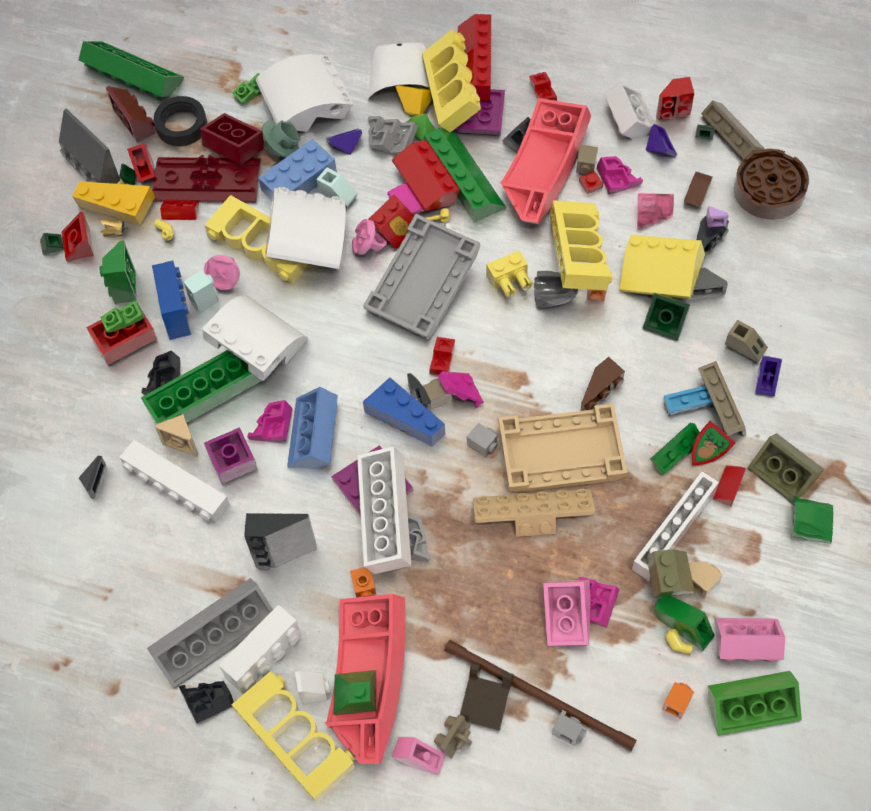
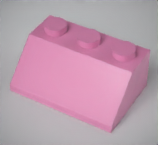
(750, 639)

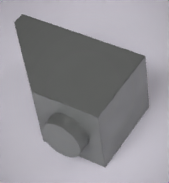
(708, 284)

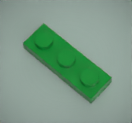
(675, 449)

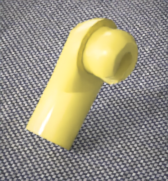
(676, 643)

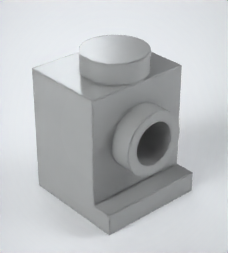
(569, 729)

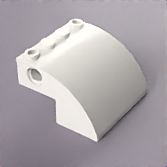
(304, 89)
(306, 228)
(253, 335)

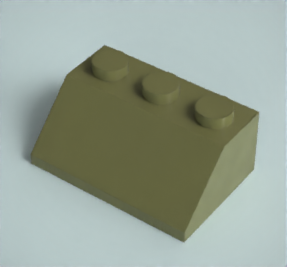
(785, 467)

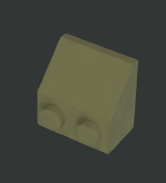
(670, 573)

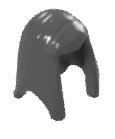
(550, 291)

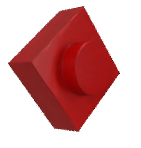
(591, 182)

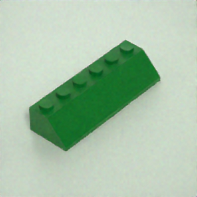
(129, 68)
(475, 190)
(200, 389)

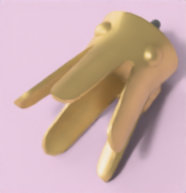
(113, 227)

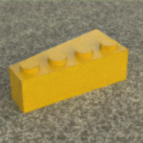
(115, 200)

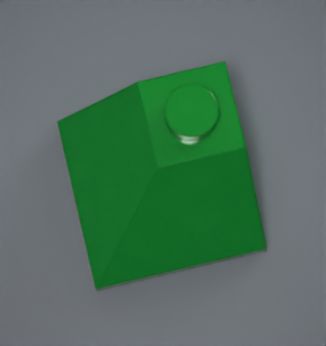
(355, 692)

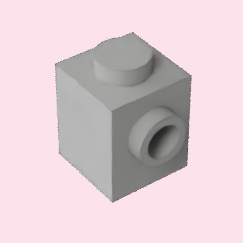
(482, 440)

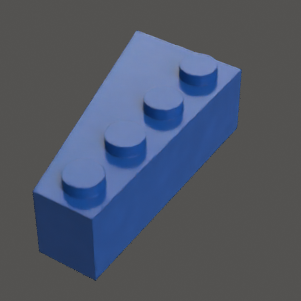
(171, 299)
(403, 411)

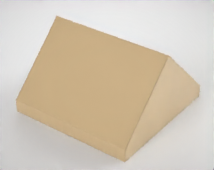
(176, 435)

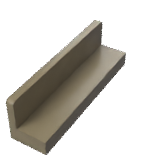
(731, 129)
(722, 399)

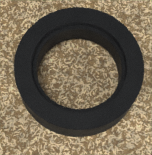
(174, 105)

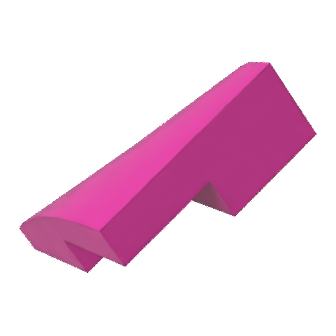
(616, 174)
(602, 602)

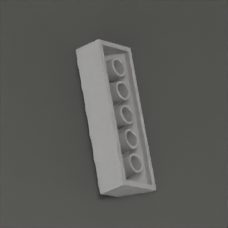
(210, 632)

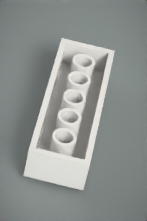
(383, 510)

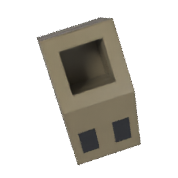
(746, 341)

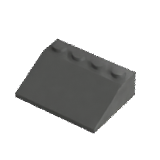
(86, 151)

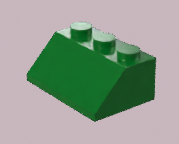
(119, 274)

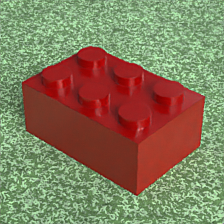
(123, 341)

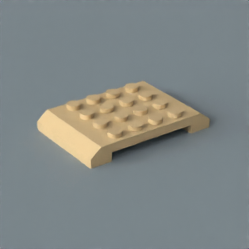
(562, 449)

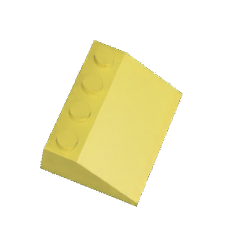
(661, 266)

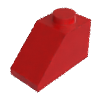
(142, 162)

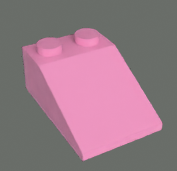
(567, 612)

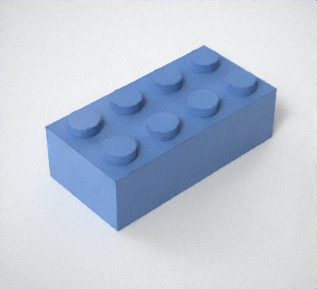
(298, 170)

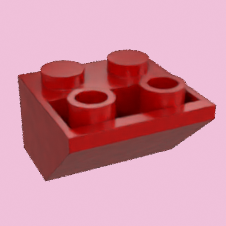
(676, 99)

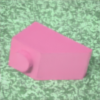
(418, 755)

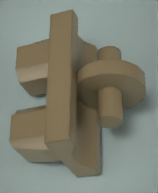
(456, 737)

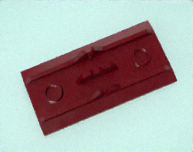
(205, 179)

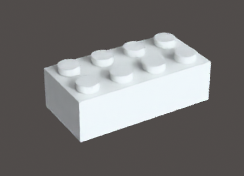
(260, 649)

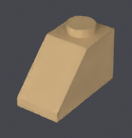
(704, 577)

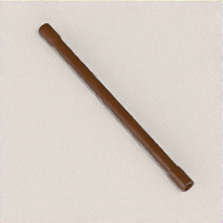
(617, 736)

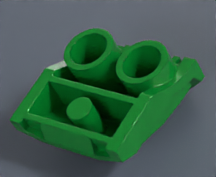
(813, 520)

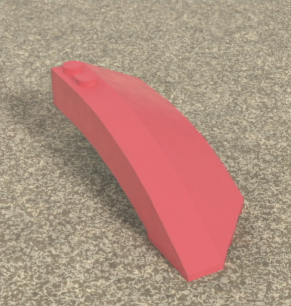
(545, 157)
(370, 640)

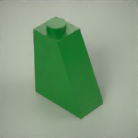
(686, 619)

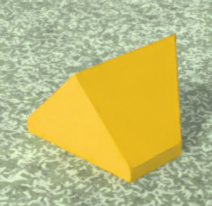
(414, 99)

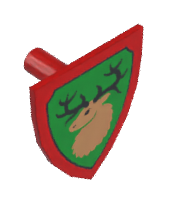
(710, 445)

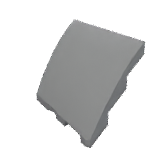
(390, 134)
(417, 540)

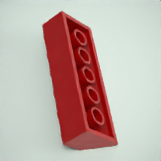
(477, 41)

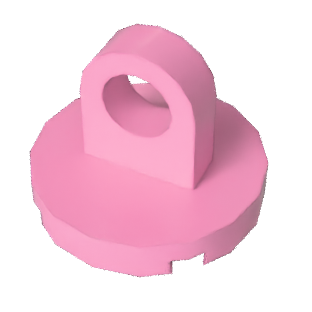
(367, 237)
(223, 271)

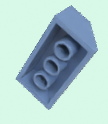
(312, 429)

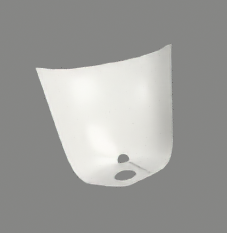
(398, 66)

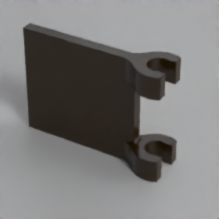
(485, 699)

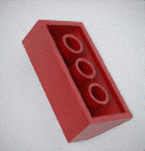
(426, 176)

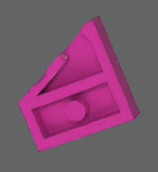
(460, 385)

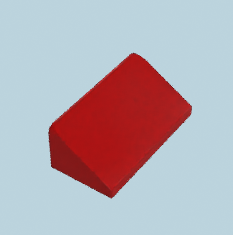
(179, 209)
(729, 484)

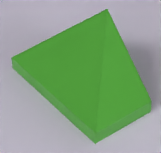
(424, 125)

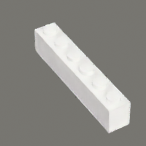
(175, 481)
(677, 521)

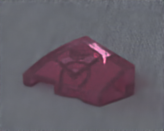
(653, 208)

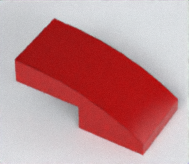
(542, 86)
(442, 355)

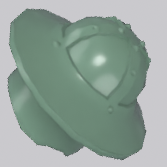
(280, 138)

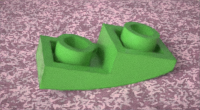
(248, 91)
(122, 318)

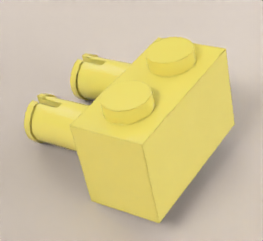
(507, 270)

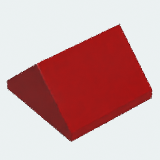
(77, 239)

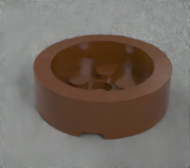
(764, 197)

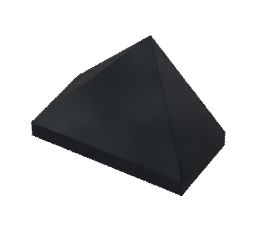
(92, 476)

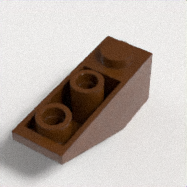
(603, 380)

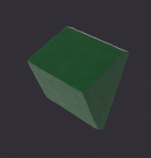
(666, 316)

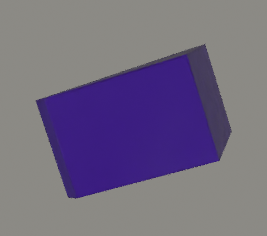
(768, 375)

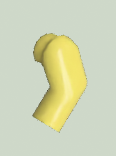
(167, 229)

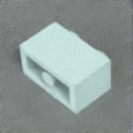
(201, 291)

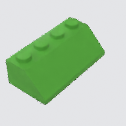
(755, 702)

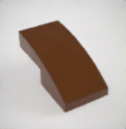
(698, 189)

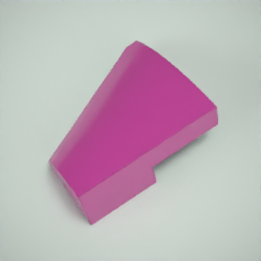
(273, 423)

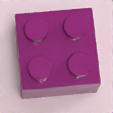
(230, 455)

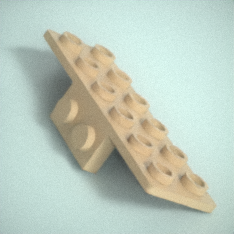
(533, 512)

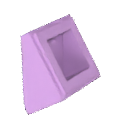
(716, 217)

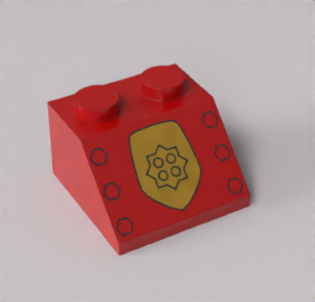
(393, 220)

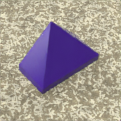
(346, 141)
(660, 142)

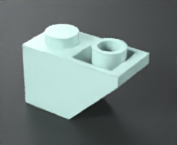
(333, 184)

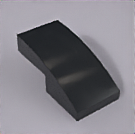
(418, 391)

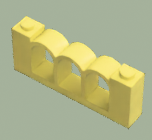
(451, 79)
(228, 217)
(585, 221)
(329, 772)

